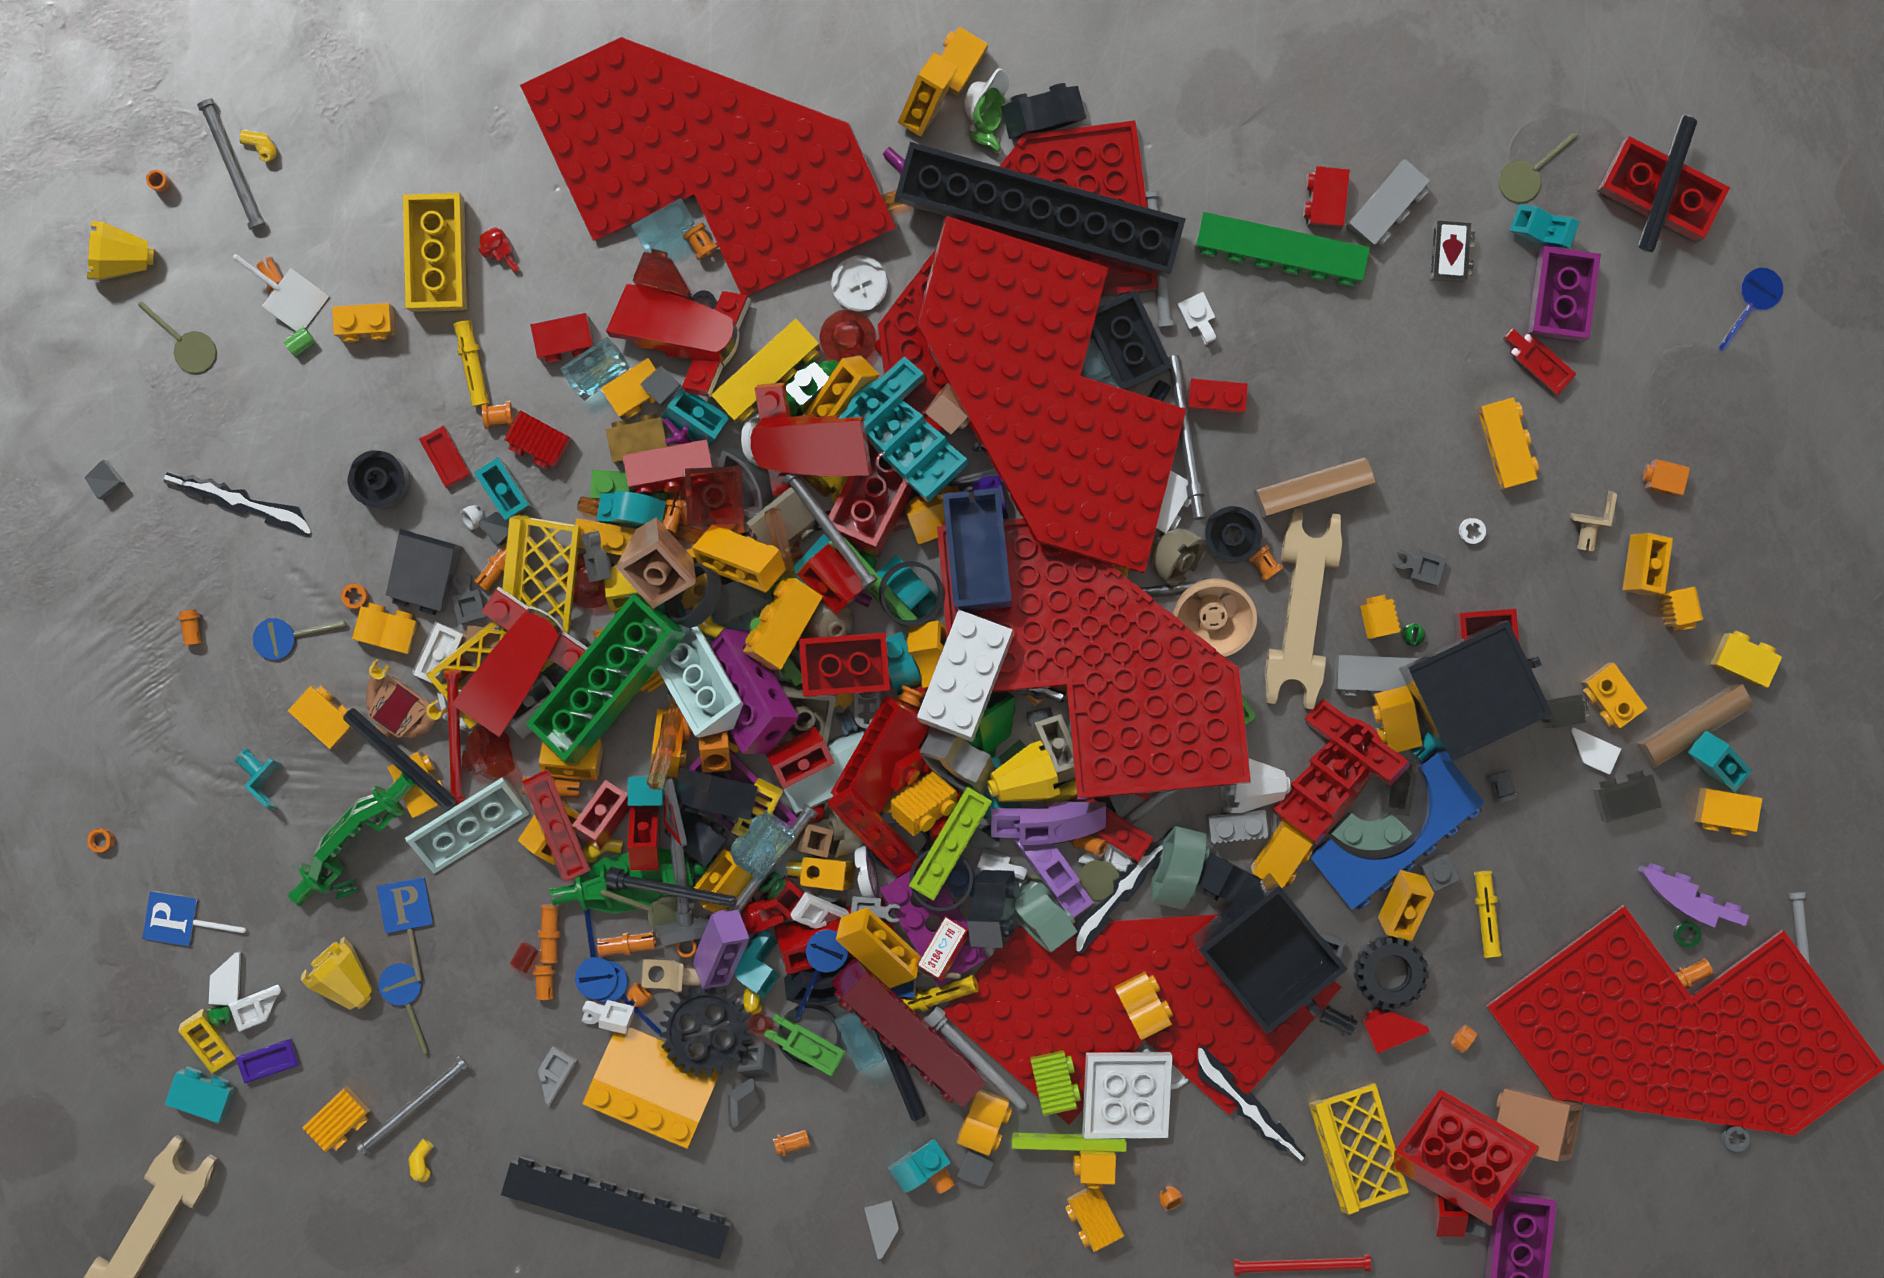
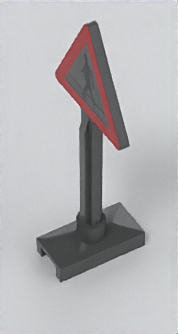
(686, 926)

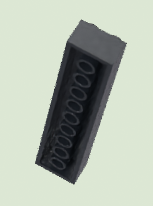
(1039, 210)

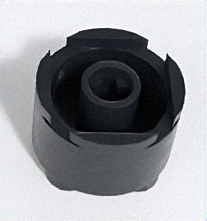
(362, 475)
(1246, 543)

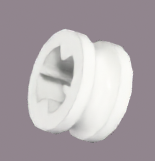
(1481, 529)

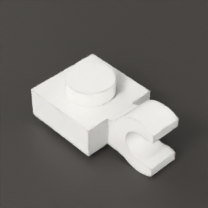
(1197, 314)
(995, 861)
(612, 1016)

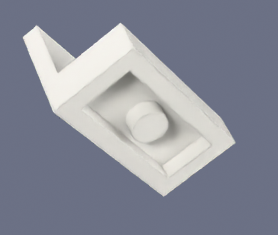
(438, 646)

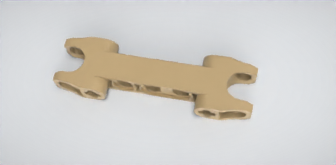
(1309, 560)
(172, 1187)

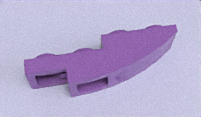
(1046, 826)
(1057, 876)
(1681, 894)

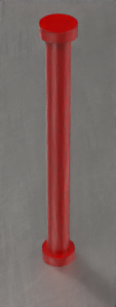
(454, 735)
(1302, 1265)

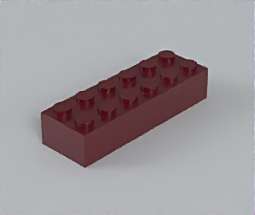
(907, 1033)

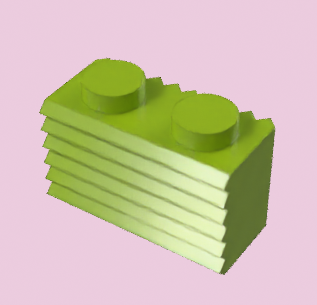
(1054, 1082)

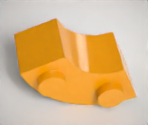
(926, 646)

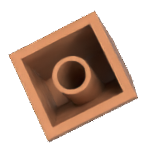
(656, 564)
(1541, 1120)

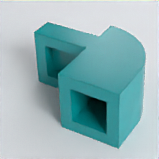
(1544, 228)
(629, 508)
(909, 588)
(901, 664)
(751, 967)
(919, 1166)

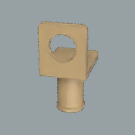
(1591, 523)
(673, 976)

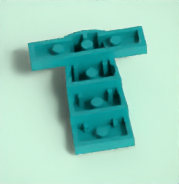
(902, 434)

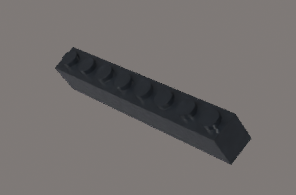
(616, 1208)

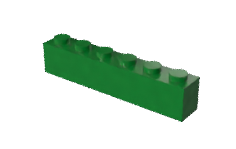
(1281, 248)

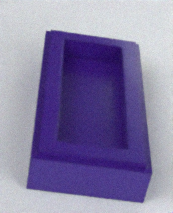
(267, 1060)

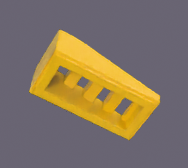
(767, 789)
(198, 1047)

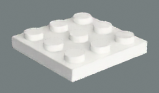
(1127, 1095)

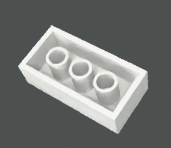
(965, 675)

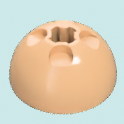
(1223, 627)

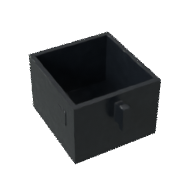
(1476, 691)
(1269, 954)

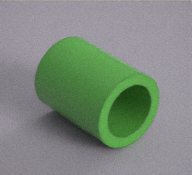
(299, 341)

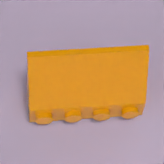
(647, 1090)

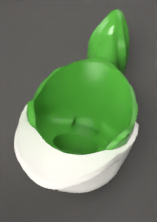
(984, 108)

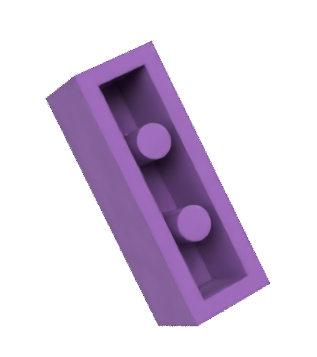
(720, 949)

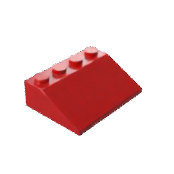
(1464, 1156)

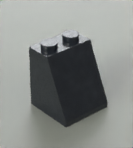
(422, 571)

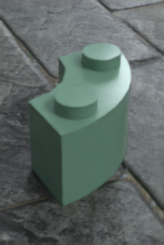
(1370, 834)
(1179, 868)
(1042, 917)

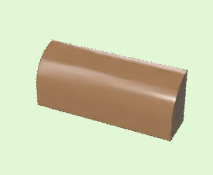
(1314, 487)
(1689, 727)

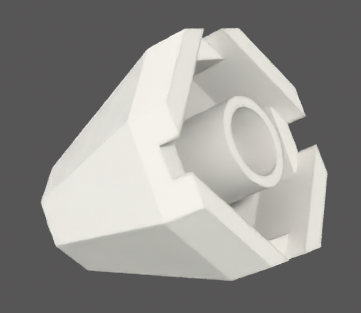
(1266, 787)

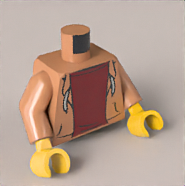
(398, 707)

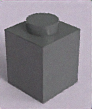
(1439, 871)

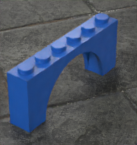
(1449, 804)

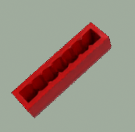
(887, 740)
(793, 938)

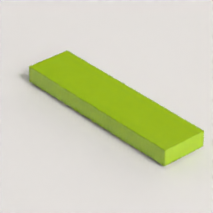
(950, 843)
(1053, 1141)

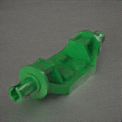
(363, 810)
(589, 892)

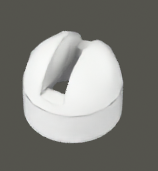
(472, 516)

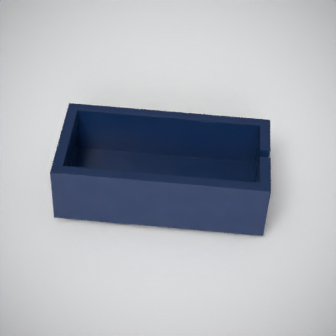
(977, 550)

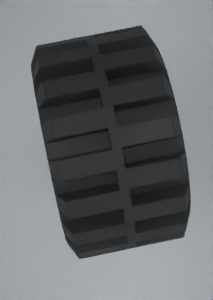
(1415, 976)

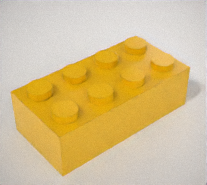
(434, 252)
(772, 364)

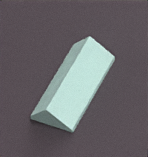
(700, 685)
(817, 787)
(468, 825)

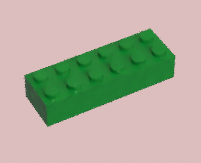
(605, 679)

